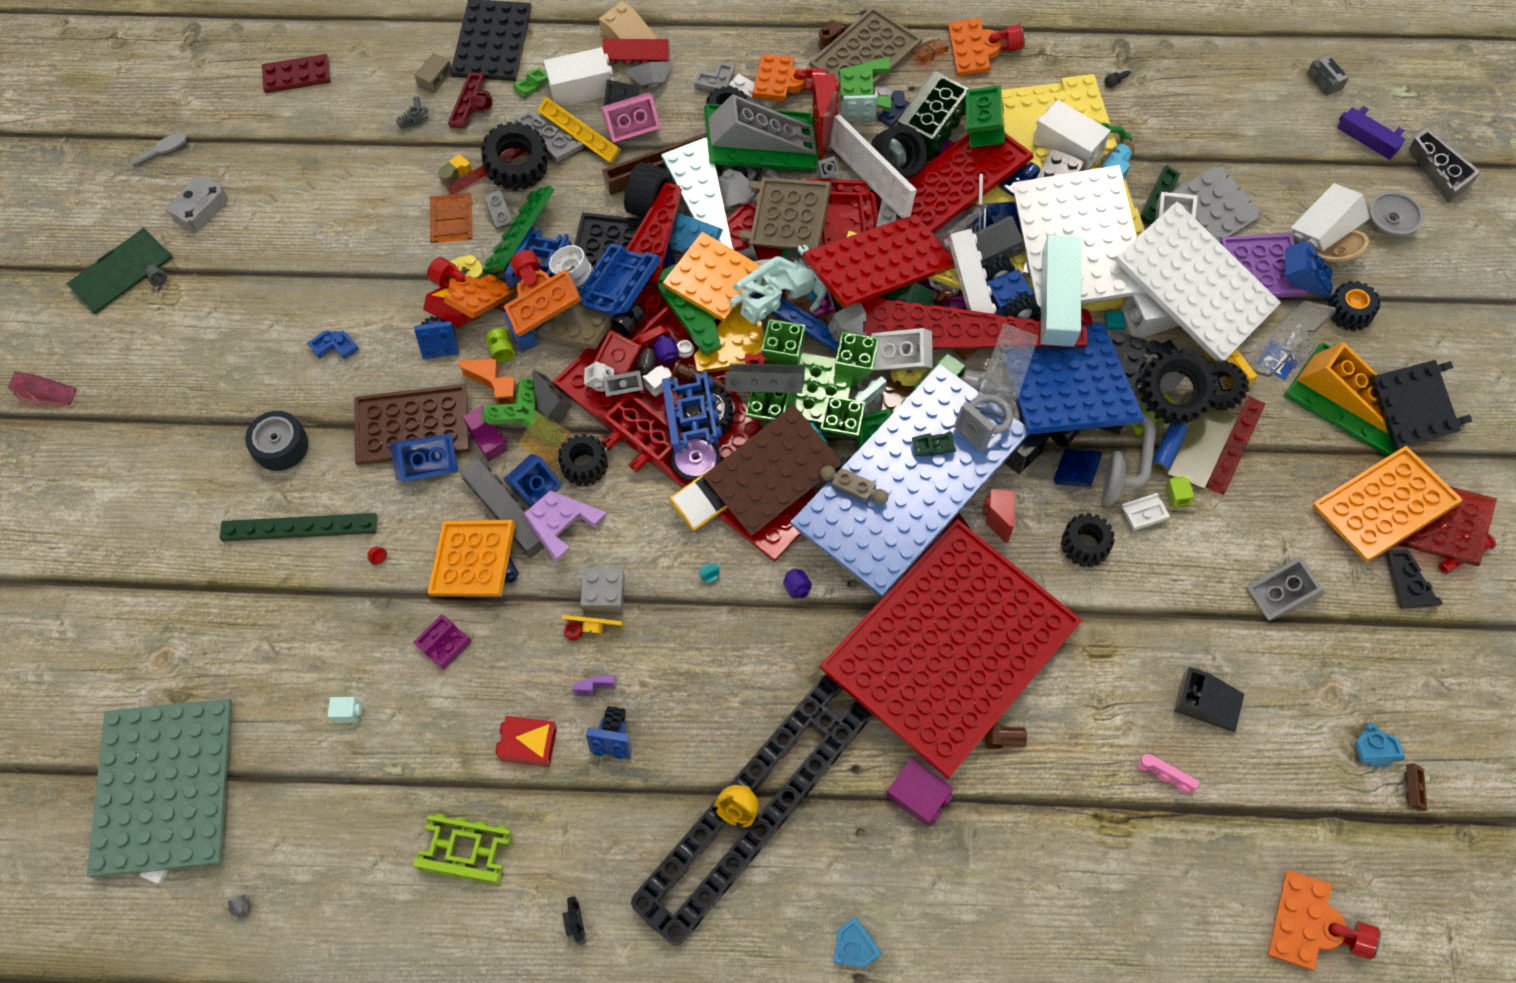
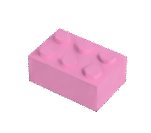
(630, 117)

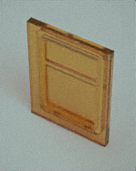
(451, 218)

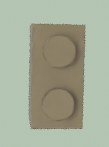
(433, 73)

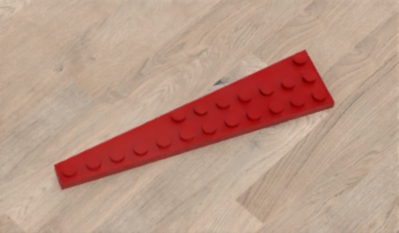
(949, 326)

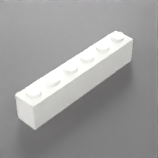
(970, 272)

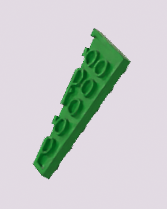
(696, 321)

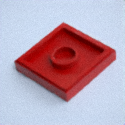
(618, 353)

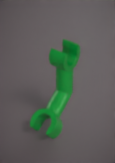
(1120, 130)

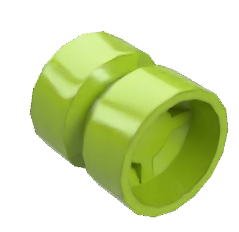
(500, 345)

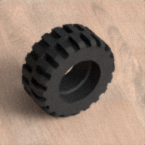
(514, 136)

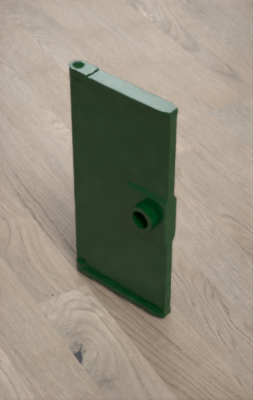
(118, 270)

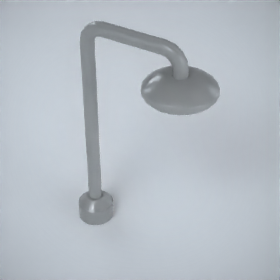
(1116, 471)

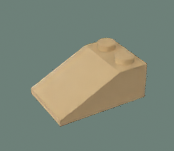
(624, 23)

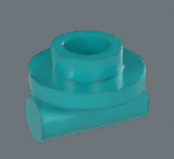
(709, 572)

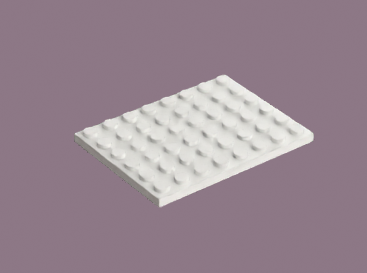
(1085, 206)
(1197, 282)

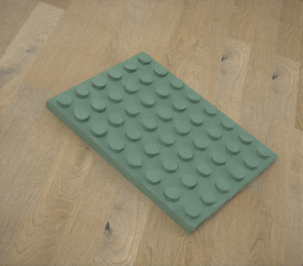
(161, 788)

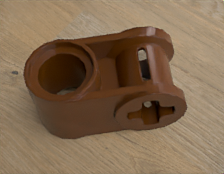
(830, 33)

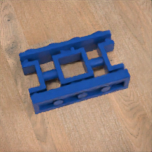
(544, 249)
(676, 413)

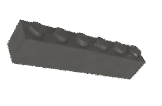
(501, 504)

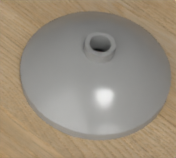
(1396, 213)

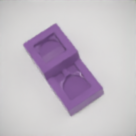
(588, 686)

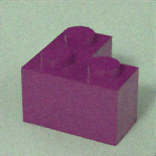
(485, 435)

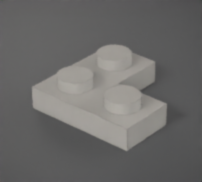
(720, 78)

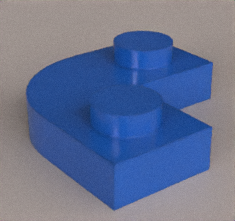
(328, 340)

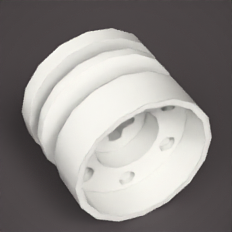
(574, 261)

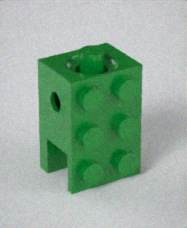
(985, 116)

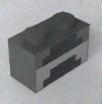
(1327, 75)

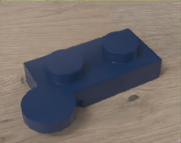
(898, 107)

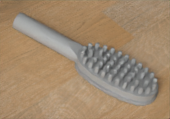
(164, 146)

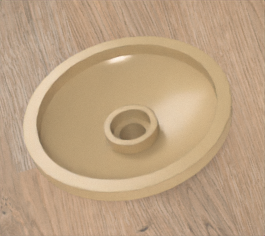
(1346, 248)

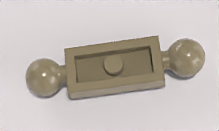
(854, 485)

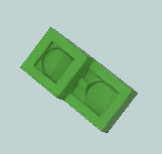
(534, 80)

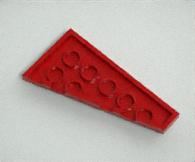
(656, 227)

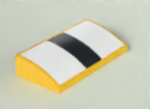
(697, 503)

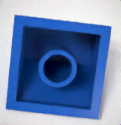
(532, 480)

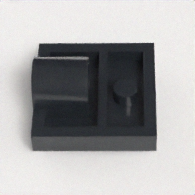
(619, 91)

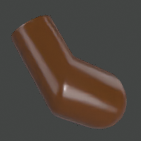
(944, 294)

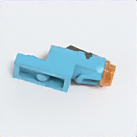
(1119, 156)

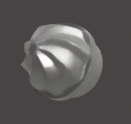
(239, 906)

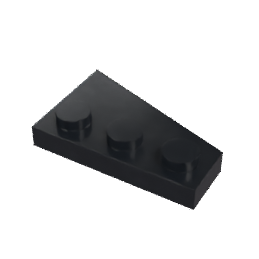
(1408, 581)

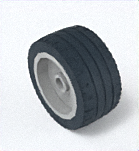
(276, 440)

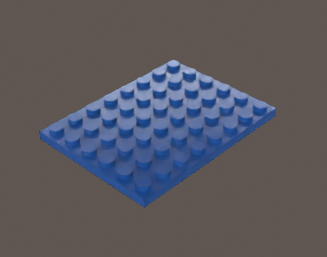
(1077, 388)

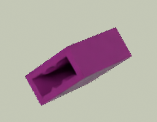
(920, 792)

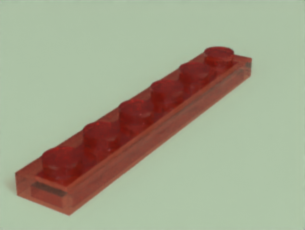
(1235, 445)

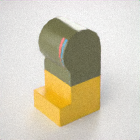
(454, 170)

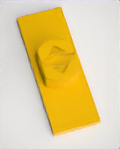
(593, 625)

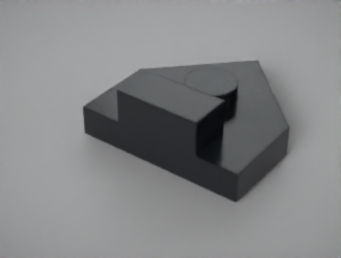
(573, 921)

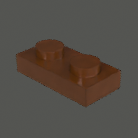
(1416, 787)

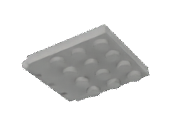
(1219, 204)

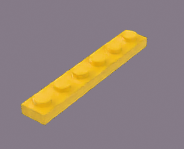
(579, 130)

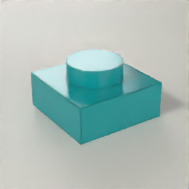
(1114, 320)

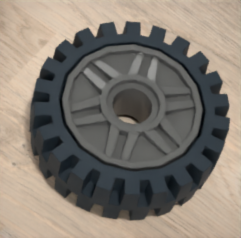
(723, 406)

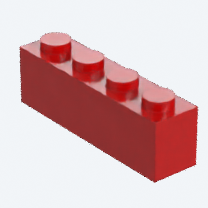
(636, 50)

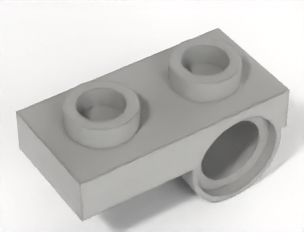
(498, 209)

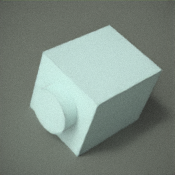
(344, 709)

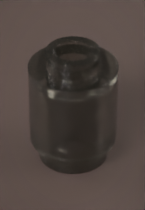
(646, 361)

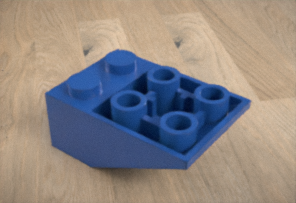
(1308, 270)

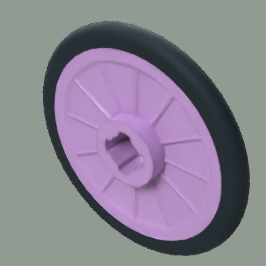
(691, 469)

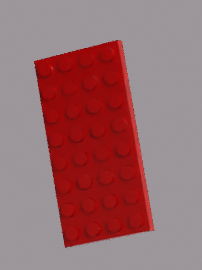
(952, 179)
(878, 260)

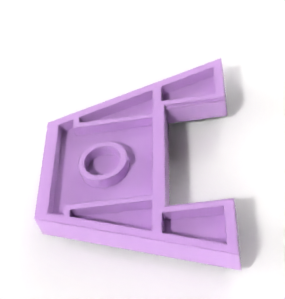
(553, 515)

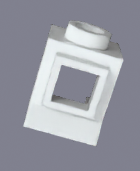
(653, 380)

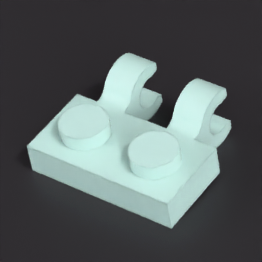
(872, 393)

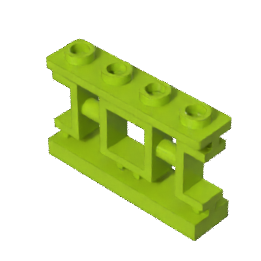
(459, 865)

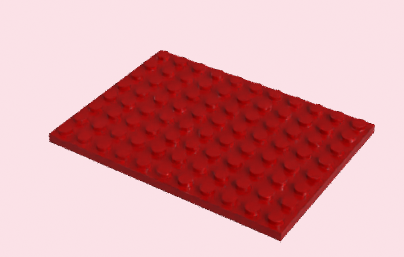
(950, 647)

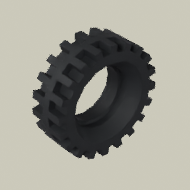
(1195, 370)

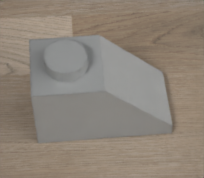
(622, 383)

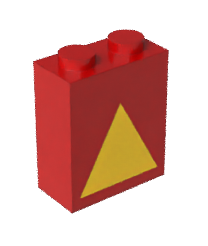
(435, 305)
(526, 741)

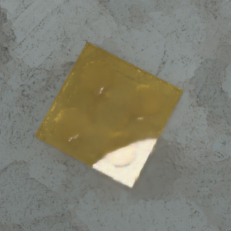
(544, 438)

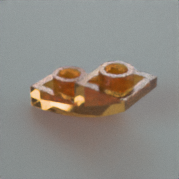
(927, 50)

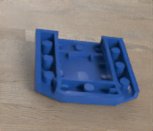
(617, 280)

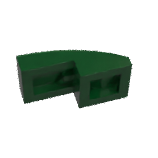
(933, 445)

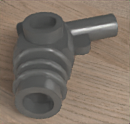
(414, 114)

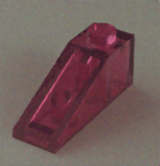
(37, 388)

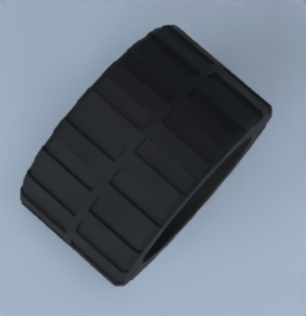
(913, 145)
(644, 187)

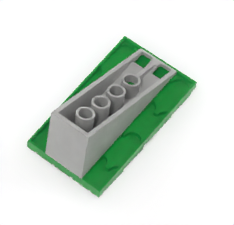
(760, 136)

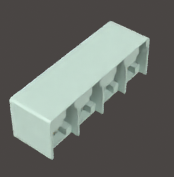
(1061, 290)

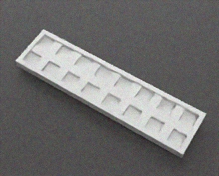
(872, 167)

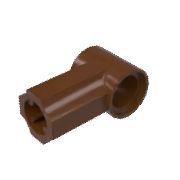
(1002, 736)

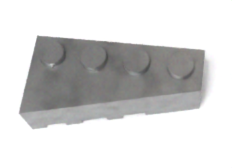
(1443, 164)

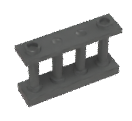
(765, 378)

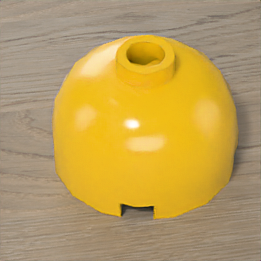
(738, 805)

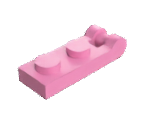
(1168, 773)

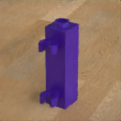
(1371, 132)

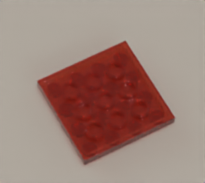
(1459, 532)

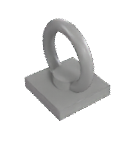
(977, 427)

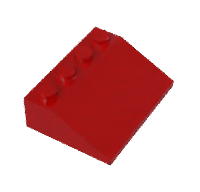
(824, 110)

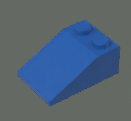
(423, 457)

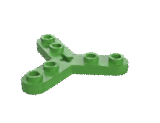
(512, 413)

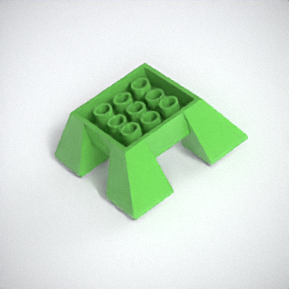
(825, 380)

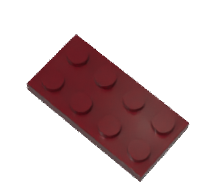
(296, 73)

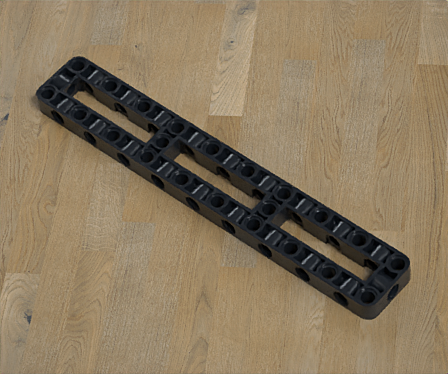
(770, 818)

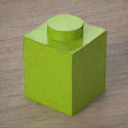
(1179, 491)

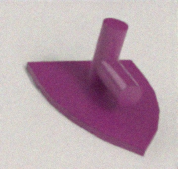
(825, 307)

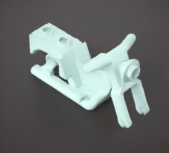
(773, 278)

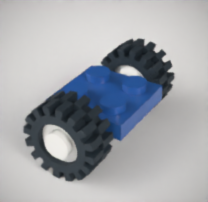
(1010, 289)

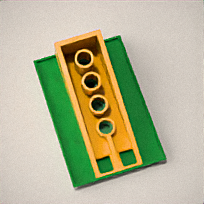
(1340, 392)

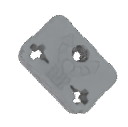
(197, 203)

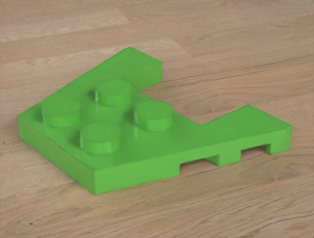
(859, 80)

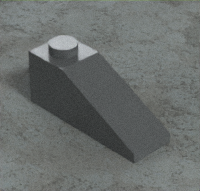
(549, 398)

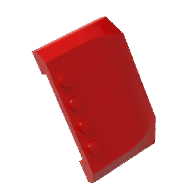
(849, 209)

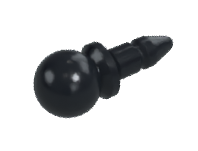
(1113, 79)

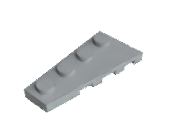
(558, 145)

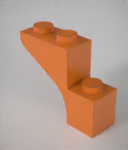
(487, 373)

